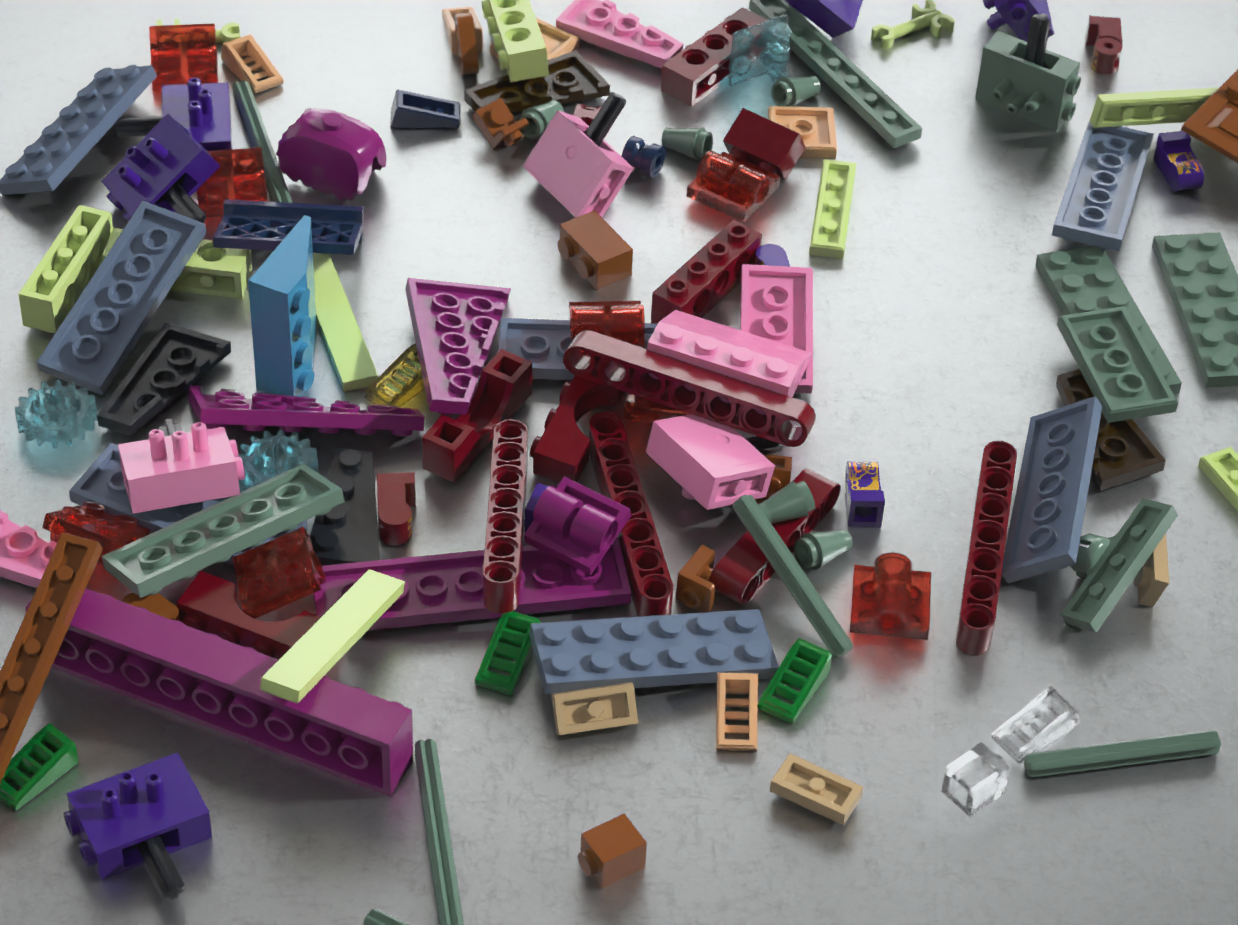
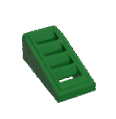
(513, 629)
(802, 658)
(49, 746)

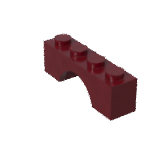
(456, 443)
(563, 446)
(212, 608)

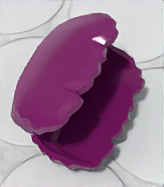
(331, 153)

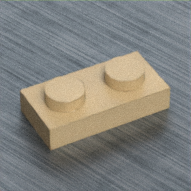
(1153, 576)
(594, 708)
(816, 789)

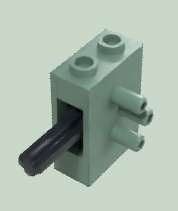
(1029, 78)

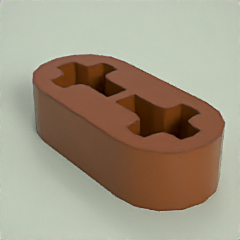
(466, 43)

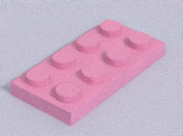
(780, 308)

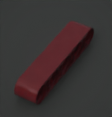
(746, 568)

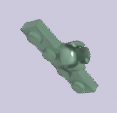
(1114, 562)

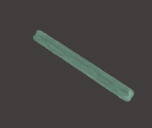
(259, 137)
(438, 833)

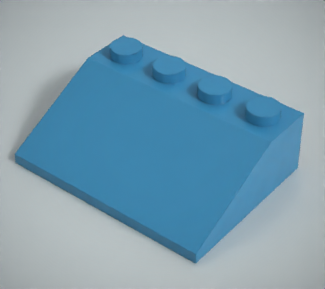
(285, 315)

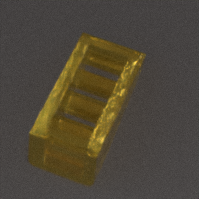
(399, 372)

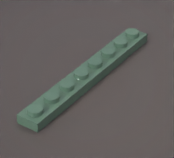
(842, 75)

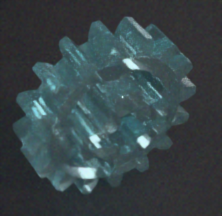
(56, 414)
(275, 456)

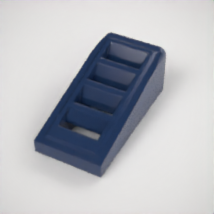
(423, 111)

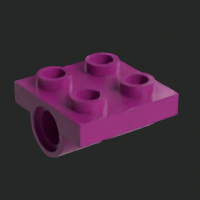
(576, 524)

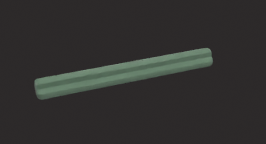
(792, 576)
(1122, 753)

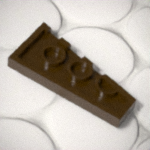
(568, 81)
(1121, 446)

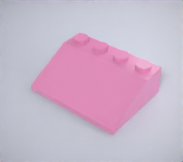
(729, 353)

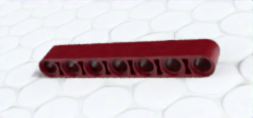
(706, 383)
(505, 517)
(638, 539)
(986, 549)

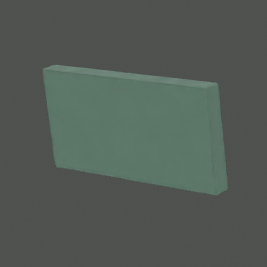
(1117, 364)

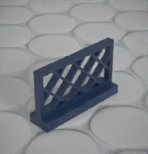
(266, 224)

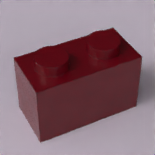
(764, 143)

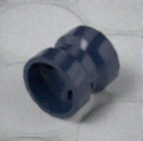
(644, 156)

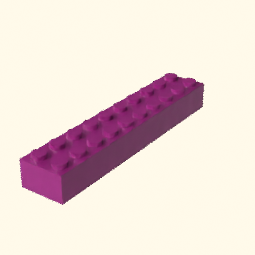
(219, 687)

